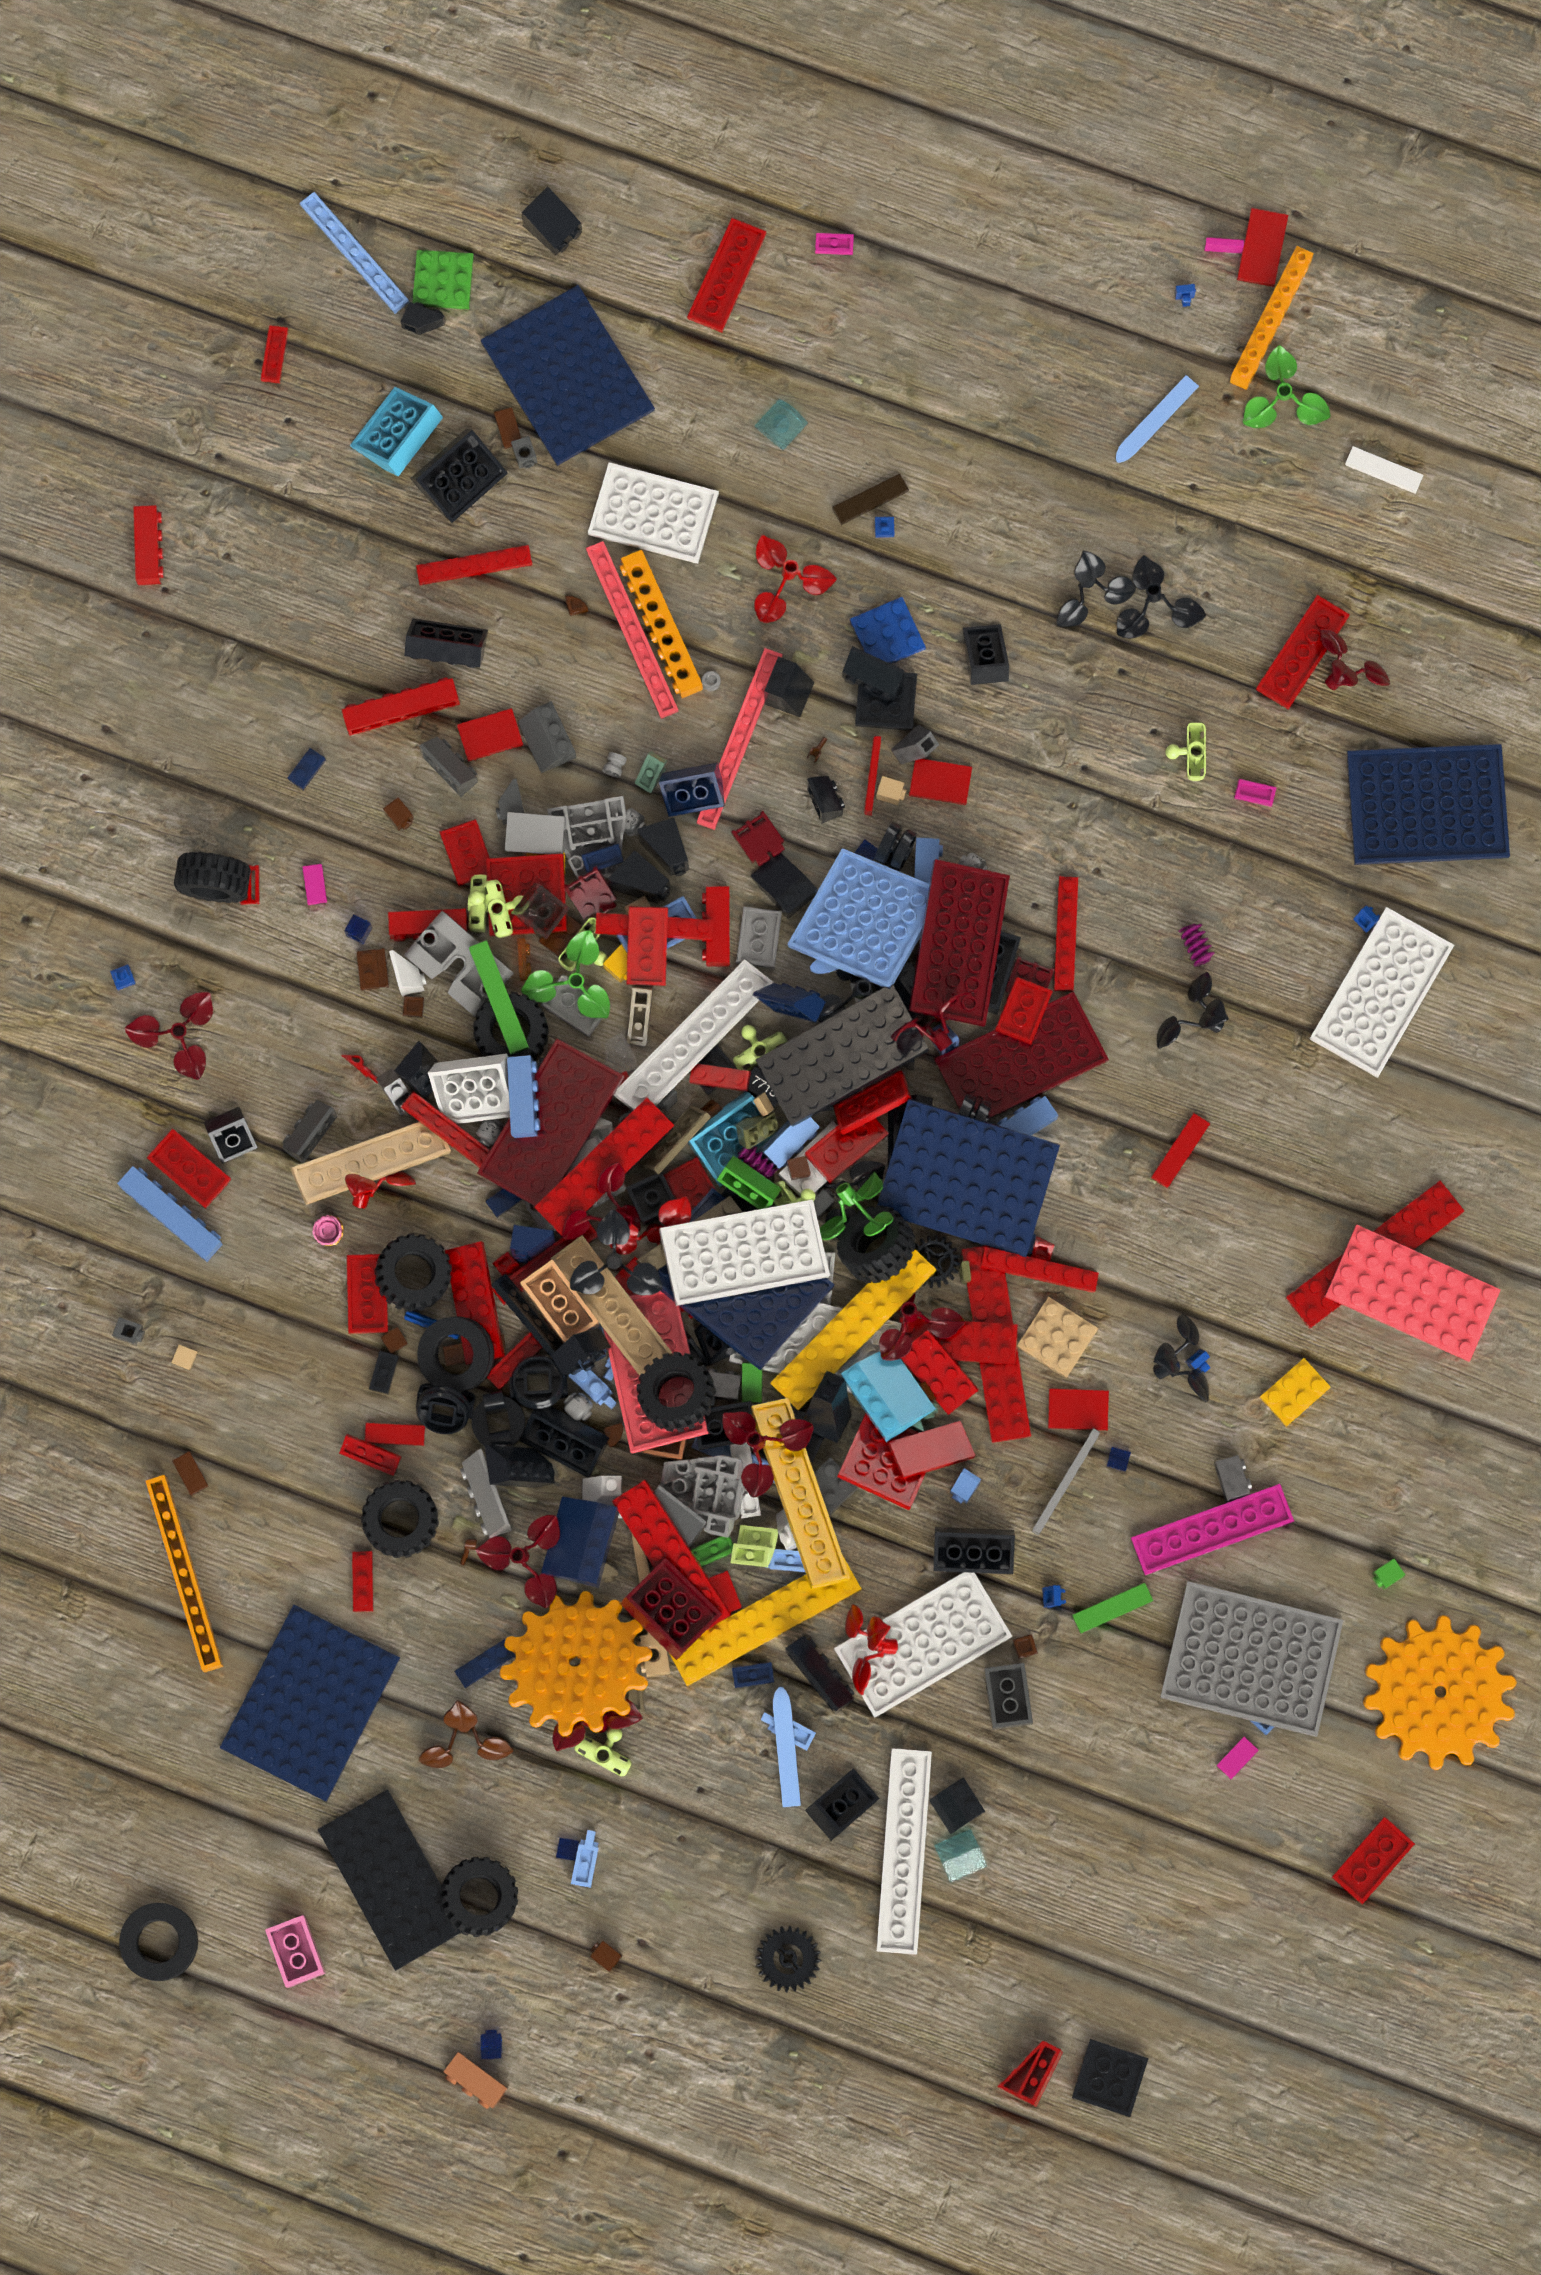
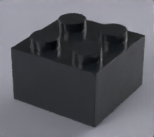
(649, 1196)
(581, 1352)

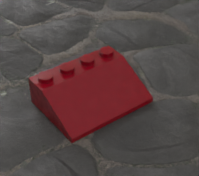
(671, 1608)

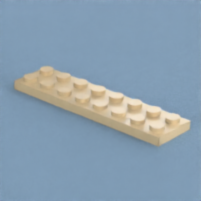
(369, 1159)
(614, 1309)

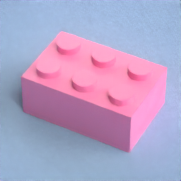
(295, 1951)

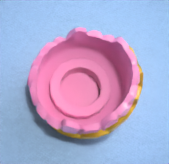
(328, 1230)

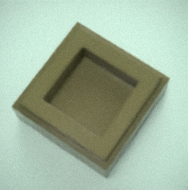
(964, 1272)

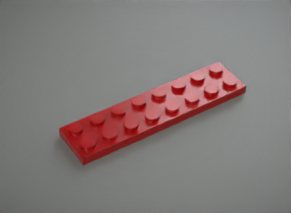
(623, 1145)
(662, 1540)

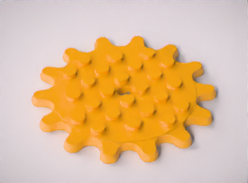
(583, 1690)
(1409, 1697)

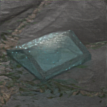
(781, 424)
(960, 1855)

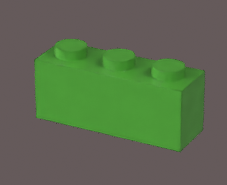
(748, 1183)

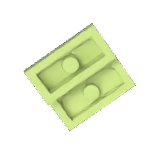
(754, 1546)

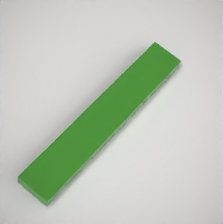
(498, 997)

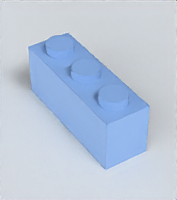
(788, 1141)

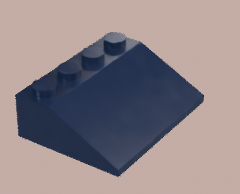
(583, 1541)

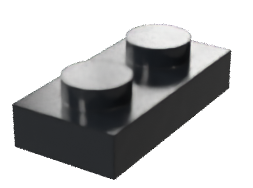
(384, 1372)

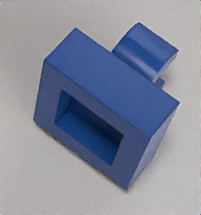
(1185, 293)
(884, 527)
(1366, 918)
(123, 977)
(1198, 1360)
(1052, 1596)

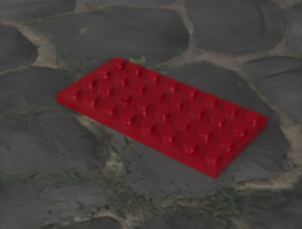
(959, 942)
(1012, 1071)
(571, 1102)

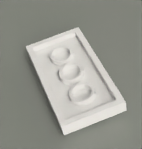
(816, 1179)

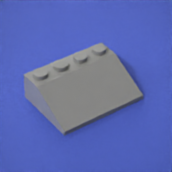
(487, 1497)

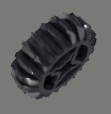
(941, 1257)

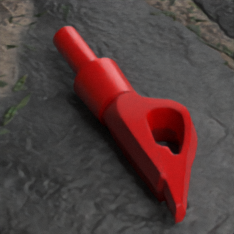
(360, 1066)

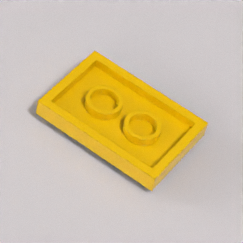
(1295, 1392)

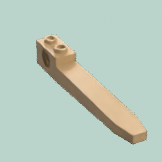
(661, 1664)

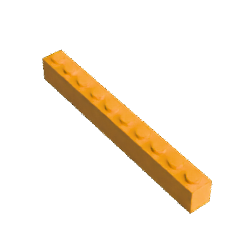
(184, 1573)

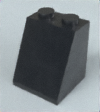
(551, 221)
(788, 688)
(665, 845)
(640, 879)
(830, 1407)

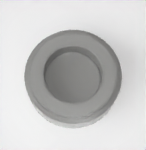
(711, 681)

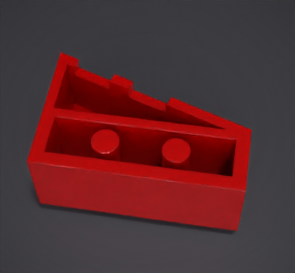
(1033, 2074)

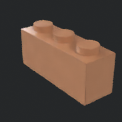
(475, 2081)

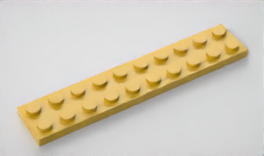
(850, 1331)
(801, 1499)
(759, 1624)

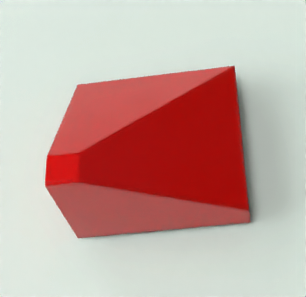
(1042, 1249)
(506, 1264)

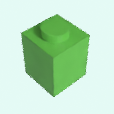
(1388, 1574)

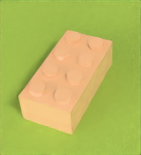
(558, 1303)

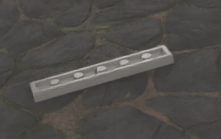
(1065, 1482)

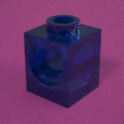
(358, 929)
(491, 2045)

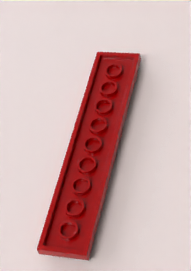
(1408, 1227)
(1001, 1382)

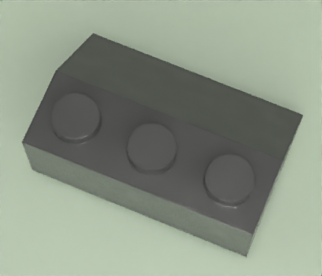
(546, 737)
(449, 765)
(309, 1130)
(686, 1521)

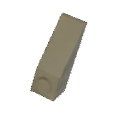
(640, 1014)

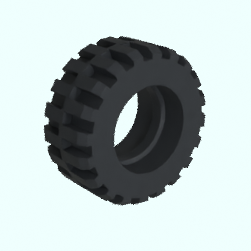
(212, 877)
(523, 1007)
(429, 1252)
(883, 1261)
(659, 1374)
(380, 1500)
(493, 1873)

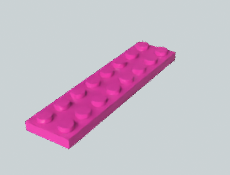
(1212, 1529)

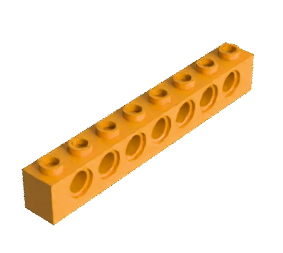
(1271, 317)
(638, 562)

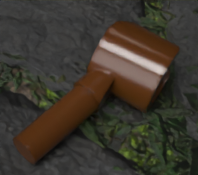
(816, 751)
(469, 1544)

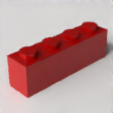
(147, 545)
(717, 909)
(412, 923)

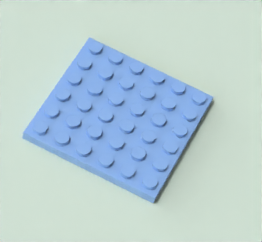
(863, 919)

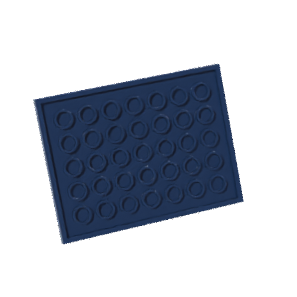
(567, 375)
(1428, 804)
(968, 1177)
(754, 1321)
(310, 1703)

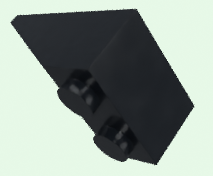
(986, 654)
(784, 885)
(842, 1804)

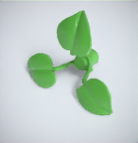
(1261, 414)
(594, 1001)
(849, 1197)

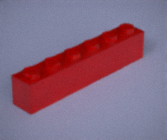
(400, 706)

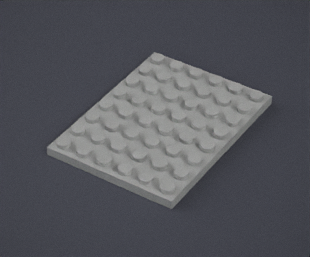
(1251, 1659)

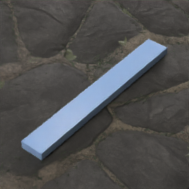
(354, 252)

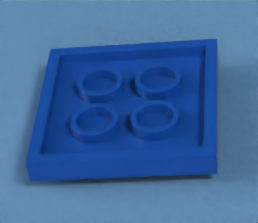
(888, 632)

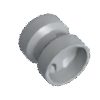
(614, 765)

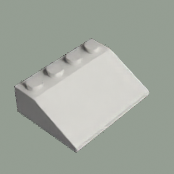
(472, 1088)

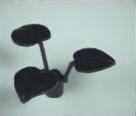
(1086, 571)
(1149, 577)
(833, 1002)
(1212, 1018)
(860, 1174)
(587, 1277)
(1168, 1364)

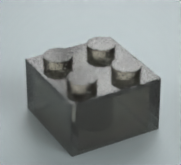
(540, 910)

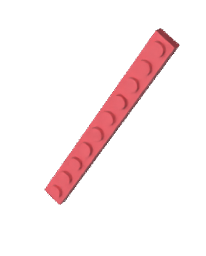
(632, 630)
(742, 733)

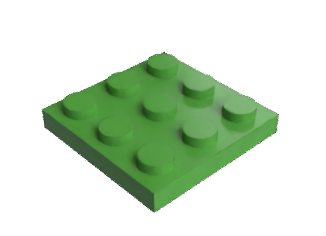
(443, 279)

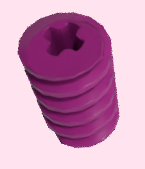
(1196, 944)
(754, 1161)

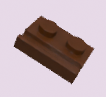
(558, 941)
(372, 969)

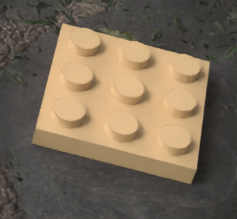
(1057, 1337)

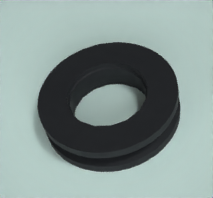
(429, 1348)
(130, 1937)

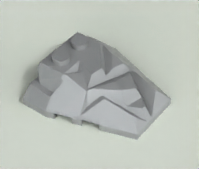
(592, 828)
(708, 1488)

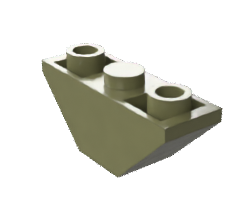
(756, 1129)

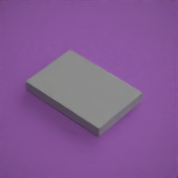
(535, 833)
(759, 937)
(565, 1008)

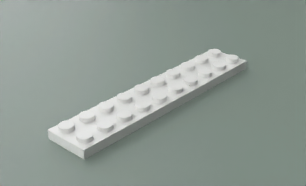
(693, 1037)
(904, 1851)

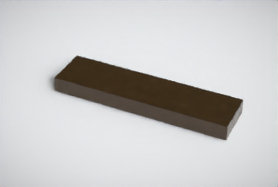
(870, 499)

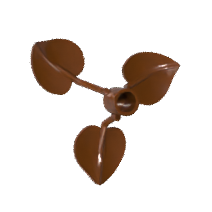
(463, 1719)

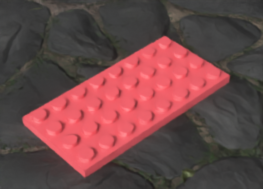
(1412, 1293)
(669, 1325)

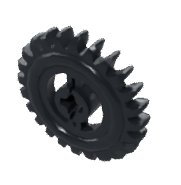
(774, 1944)

